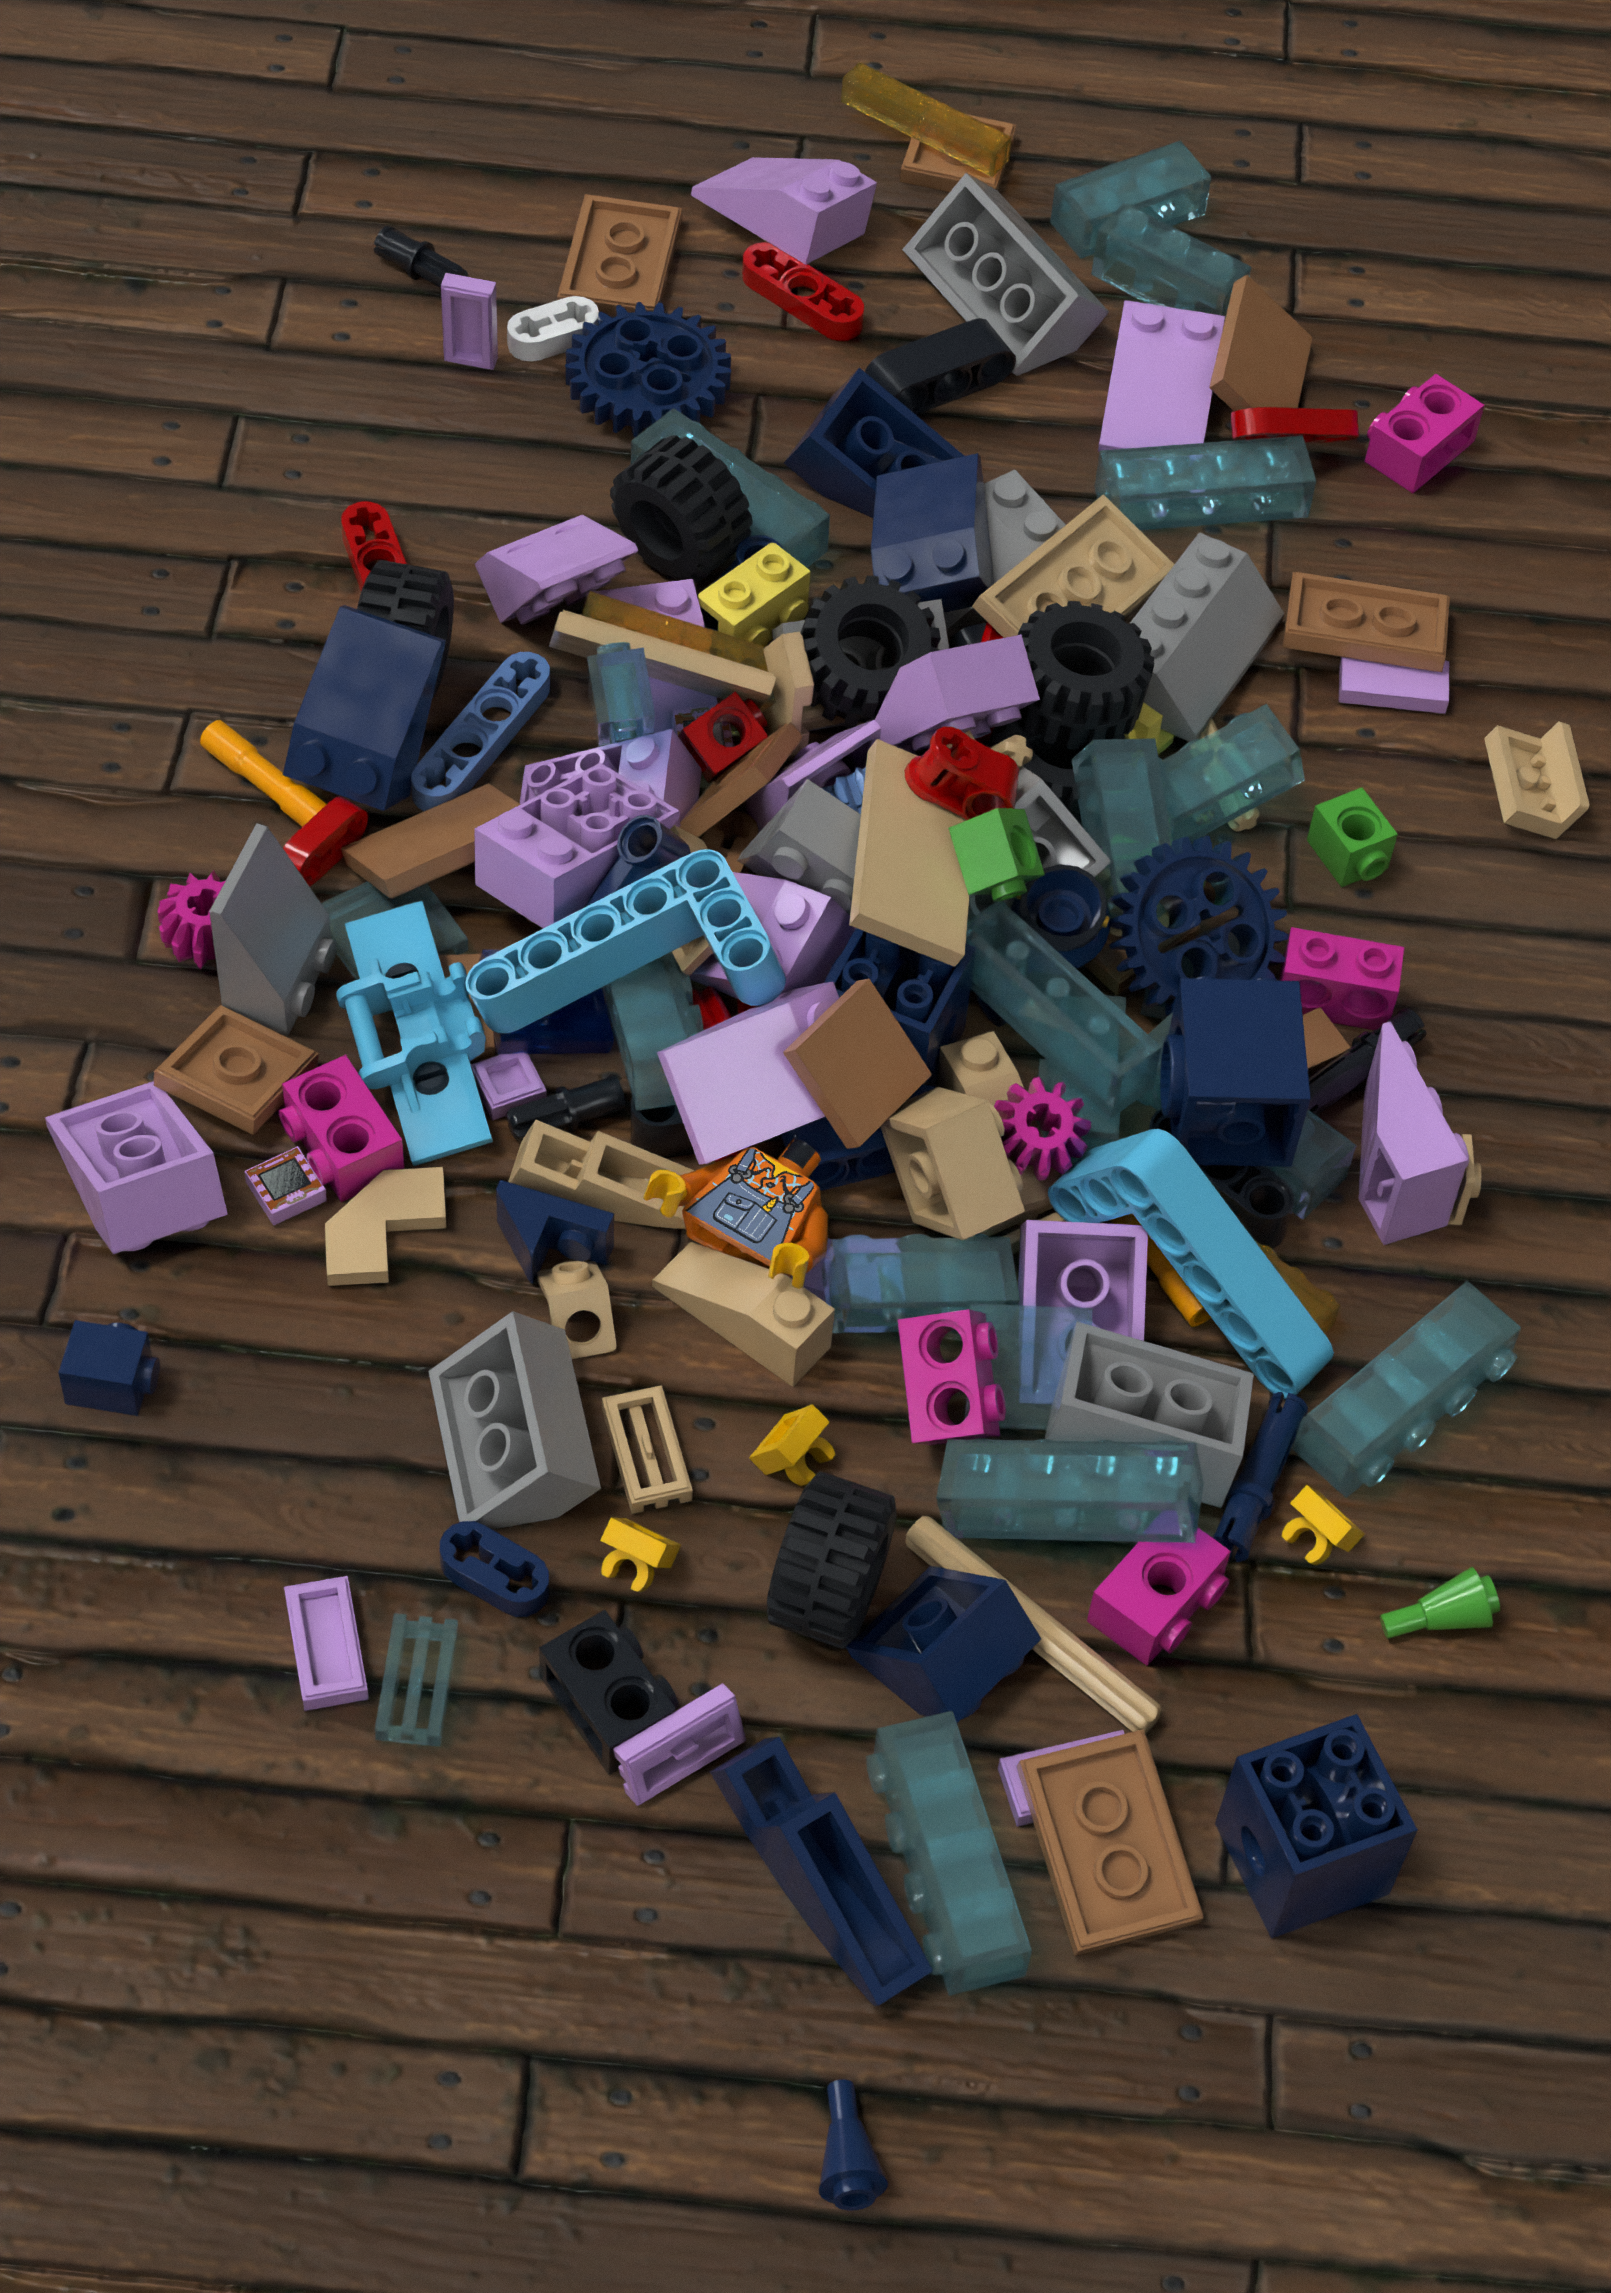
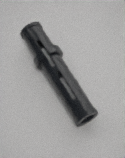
(1353, 1066)

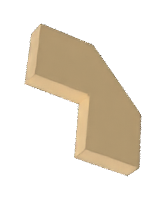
(792, 686)
(388, 1203)

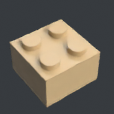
(953, 1163)

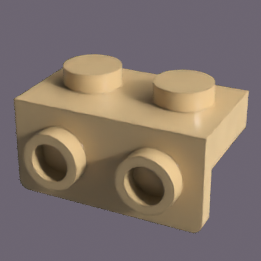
(1537, 779)

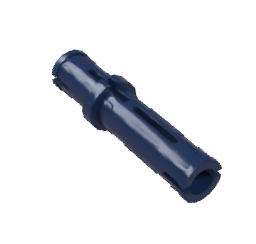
(1252, 1494)

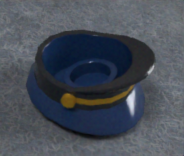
(1067, 912)

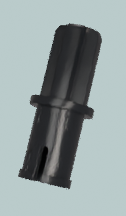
(414, 256)
(569, 1107)

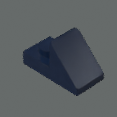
(542, 1221)

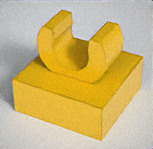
(790, 1441)
(1325, 1521)
(640, 1546)

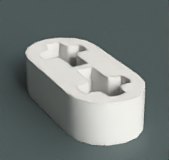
(549, 327)

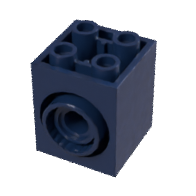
(920, 991)
(1236, 1071)
(1314, 1825)

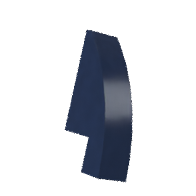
(823, 1869)

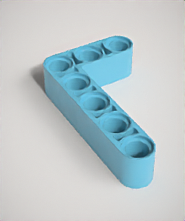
(625, 933)
(1206, 1247)

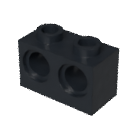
(595, 1696)

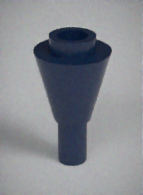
(850, 2166)

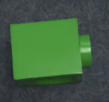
(1352, 837)
(997, 853)

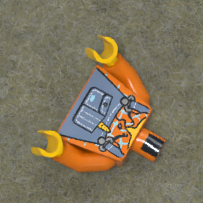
(753, 1208)

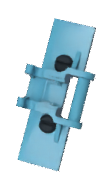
(436, 1028)

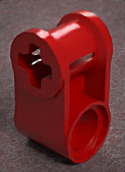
(967, 775)

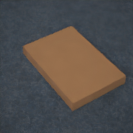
(621, 253)
(1259, 352)
(1367, 621)
(426, 843)
(1109, 1842)

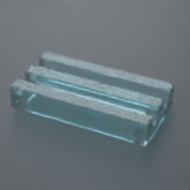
(423, 1632)

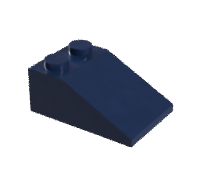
(861, 437)
(934, 532)
(365, 710)

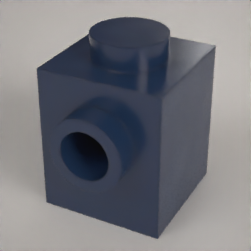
(108, 1367)

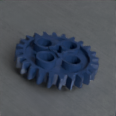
(645, 366)
(1176, 881)

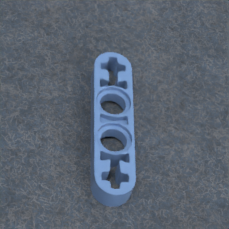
(476, 729)

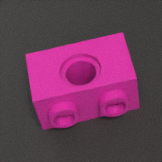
(1147, 1621)

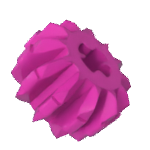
(187, 918)
(1053, 1116)

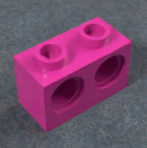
(1423, 432)
(1345, 976)
(350, 1124)
(933, 1381)

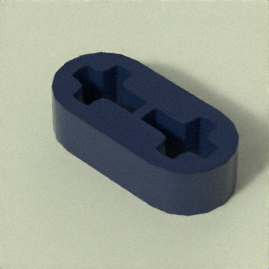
(490, 1574)

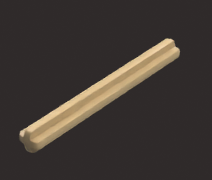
(1057, 1643)

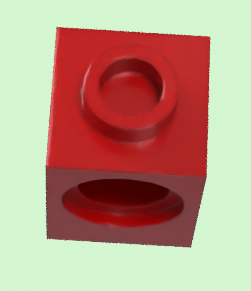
(704, 748)

